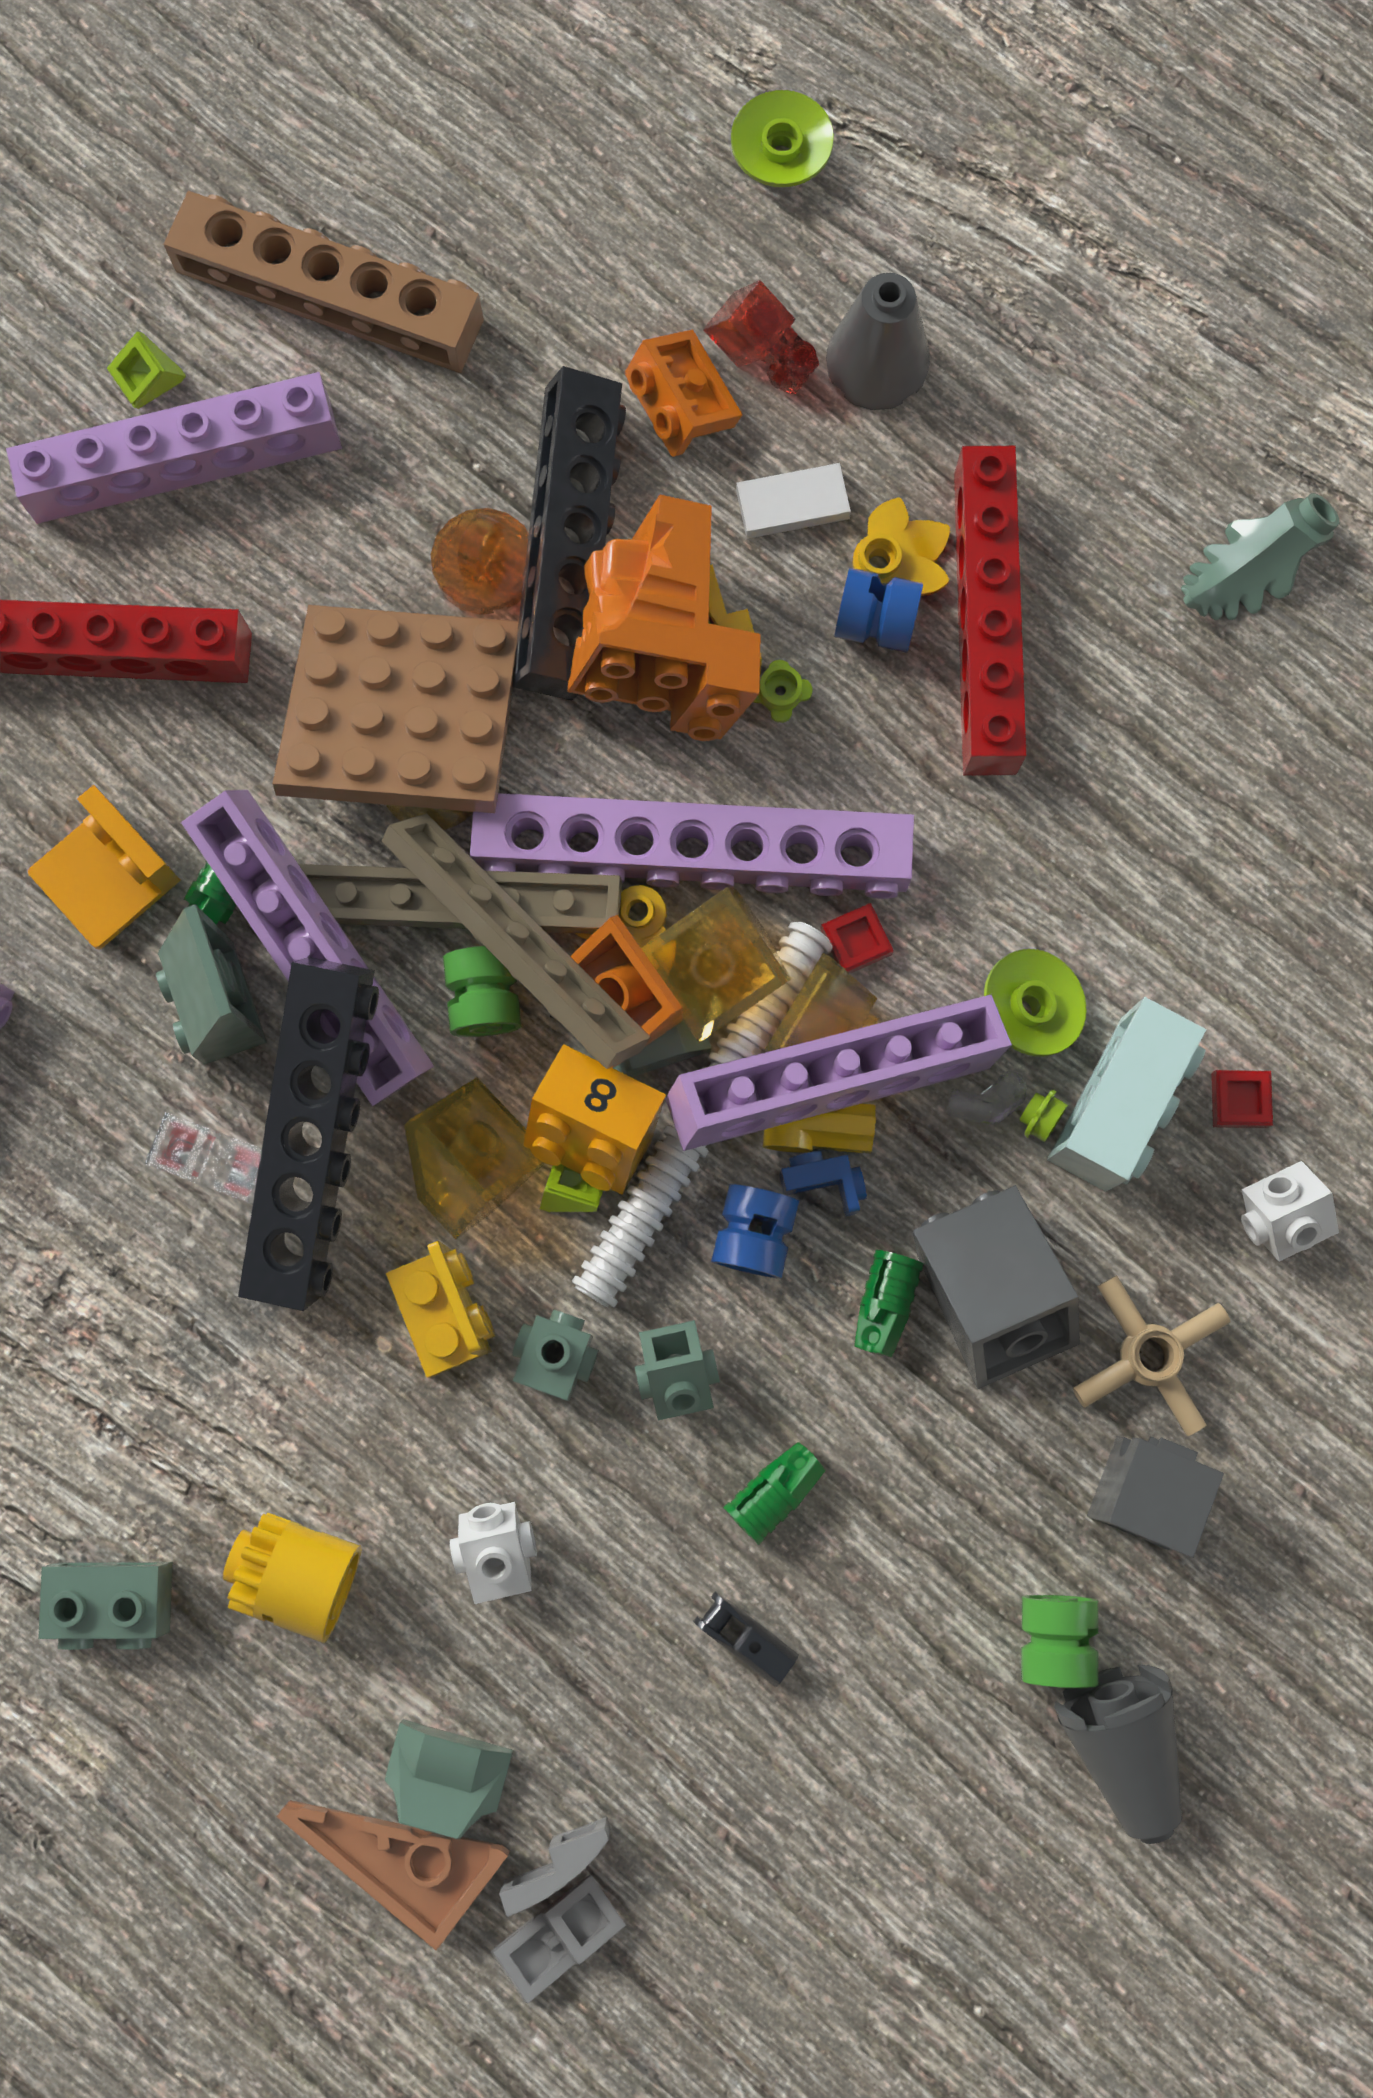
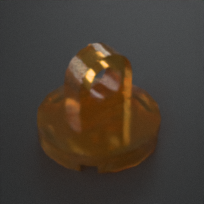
(480, 560)

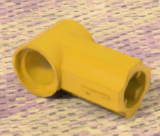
(839, 1130)

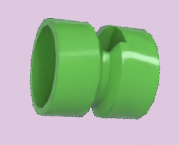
(482, 994)
(1059, 1641)

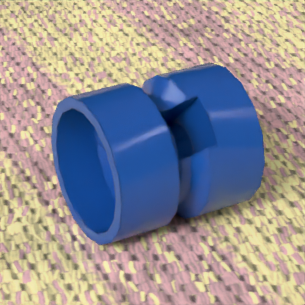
(878, 610)
(749, 1250)

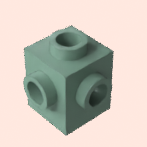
(536, 1369)
(680, 1380)

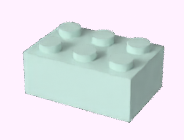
(1129, 1096)

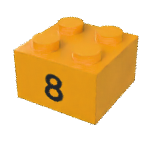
(592, 1120)

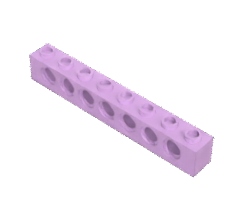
(666, 824)

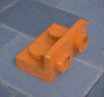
(680, 390)

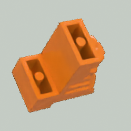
(651, 632)

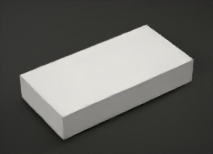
(793, 500)

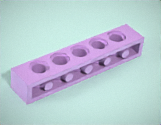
(174, 448)
(297, 925)
(836, 1072)

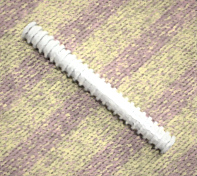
(671, 1164)

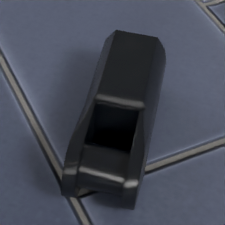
(754, 1644)

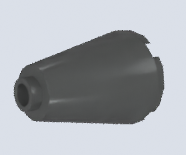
(880, 345)
(1129, 1747)

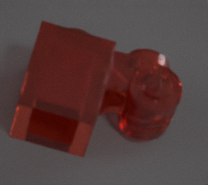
(757, 328)

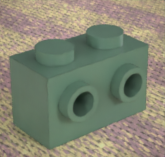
(105, 1603)

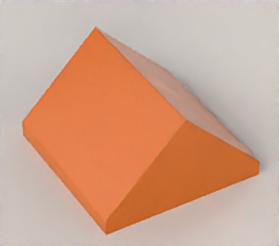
(629, 978)

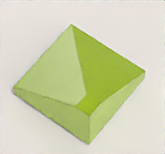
(144, 371)
(569, 1192)

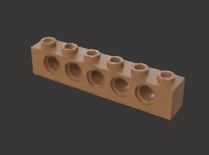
(211, 222)

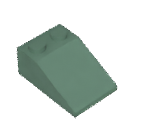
(207, 989)

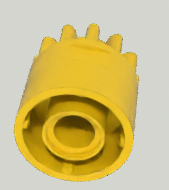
(291, 1576)

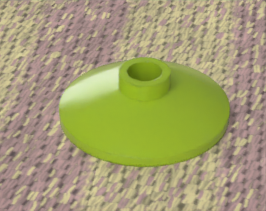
(787, 121)
(1051, 992)

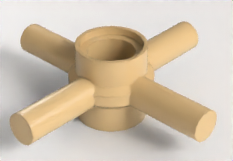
(1172, 1344)

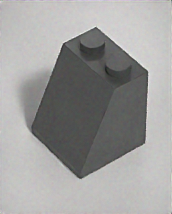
(998, 1285)

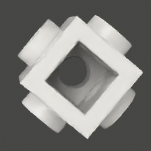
(1289, 1211)
(494, 1551)

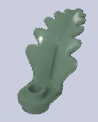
(1260, 557)

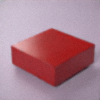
(857, 938)
(1242, 1099)

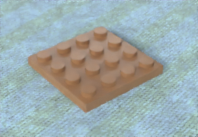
(398, 709)

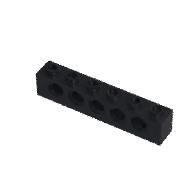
(594, 407)
(269, 1268)

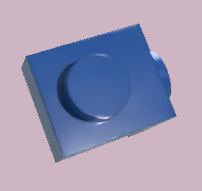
(811, 1172)

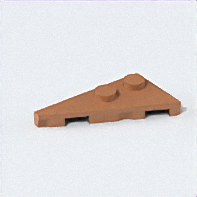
(408, 1870)

